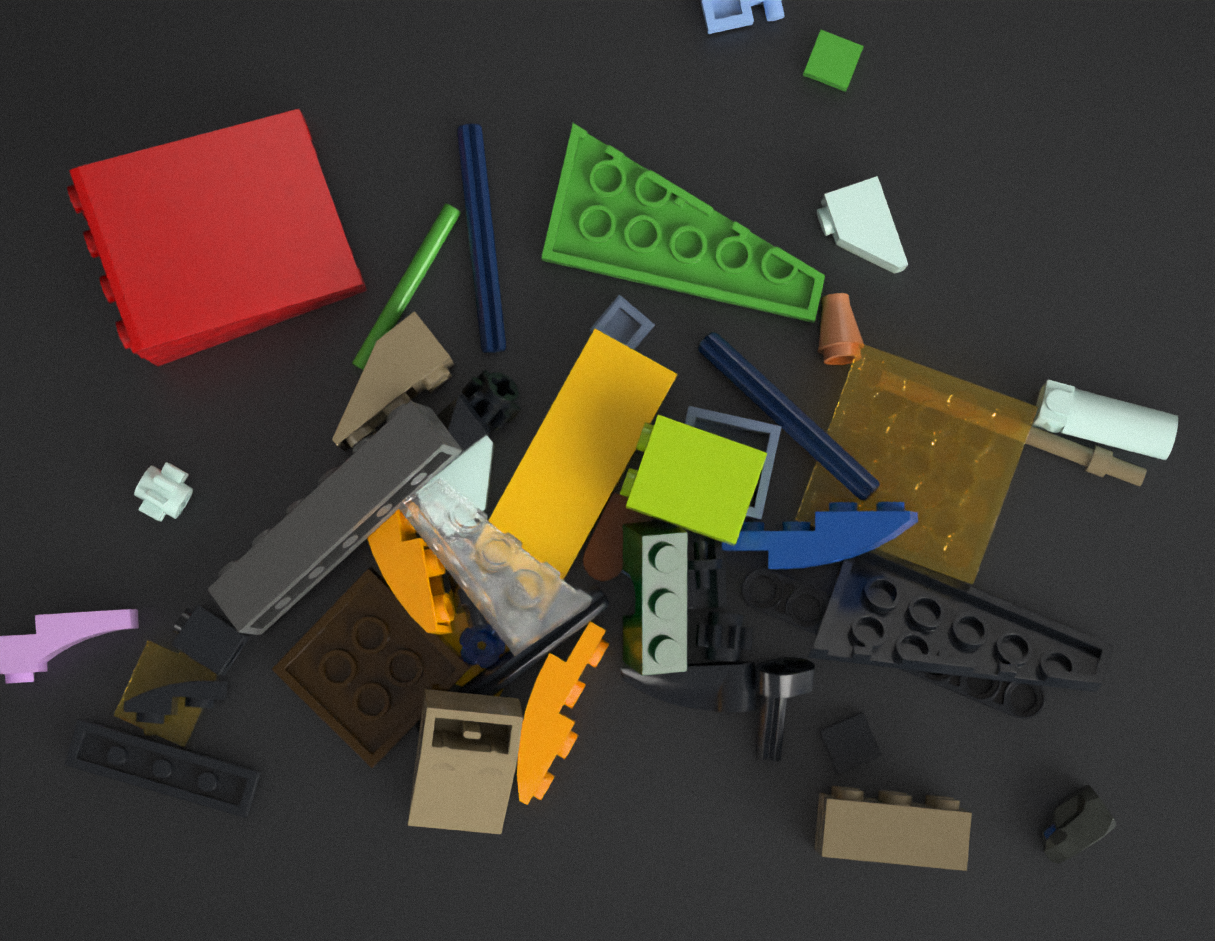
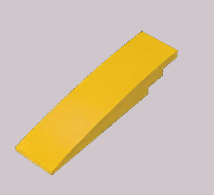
(577, 458)

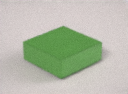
(833, 60)

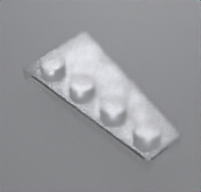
(502, 579)

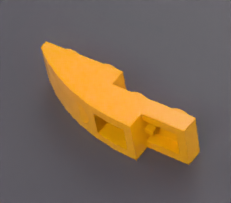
(413, 574)
(544, 727)

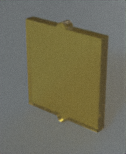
(160, 668)

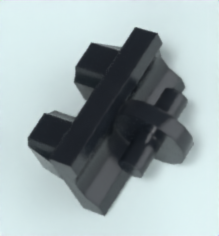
(705, 572)

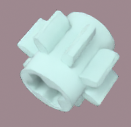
(163, 492)

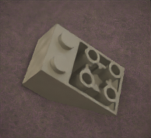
(396, 372)
(465, 761)

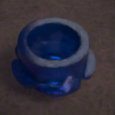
(474, 655)

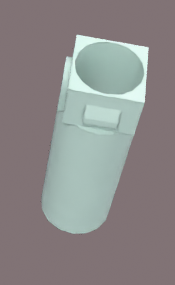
(1105, 420)

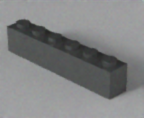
(334, 518)

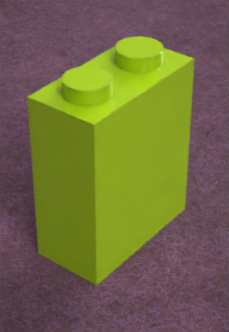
(693, 479)

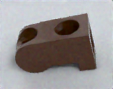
(605, 550)

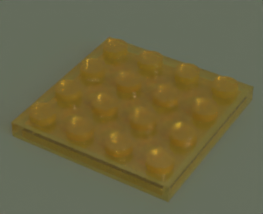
(931, 445)

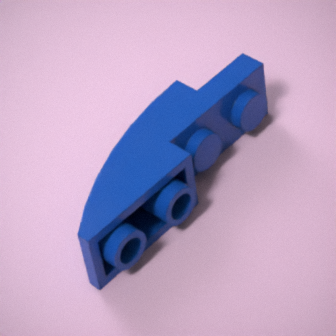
(837, 535)

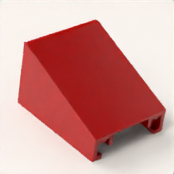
(214, 236)

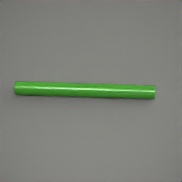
(409, 281)

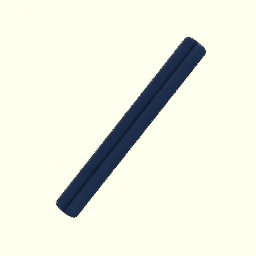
(481, 238)
(789, 416)

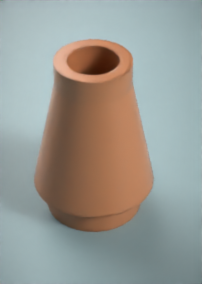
(838, 330)

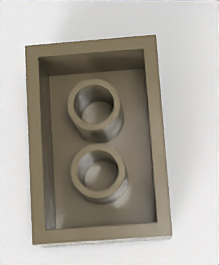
(893, 829)

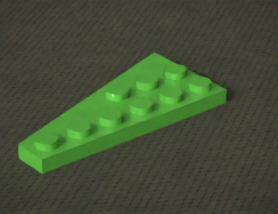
(648, 231)

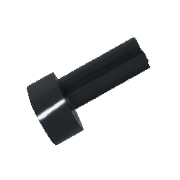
(776, 682)

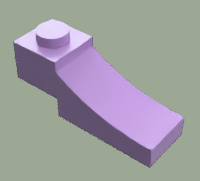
(55, 633)

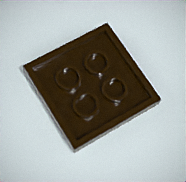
(369, 668)

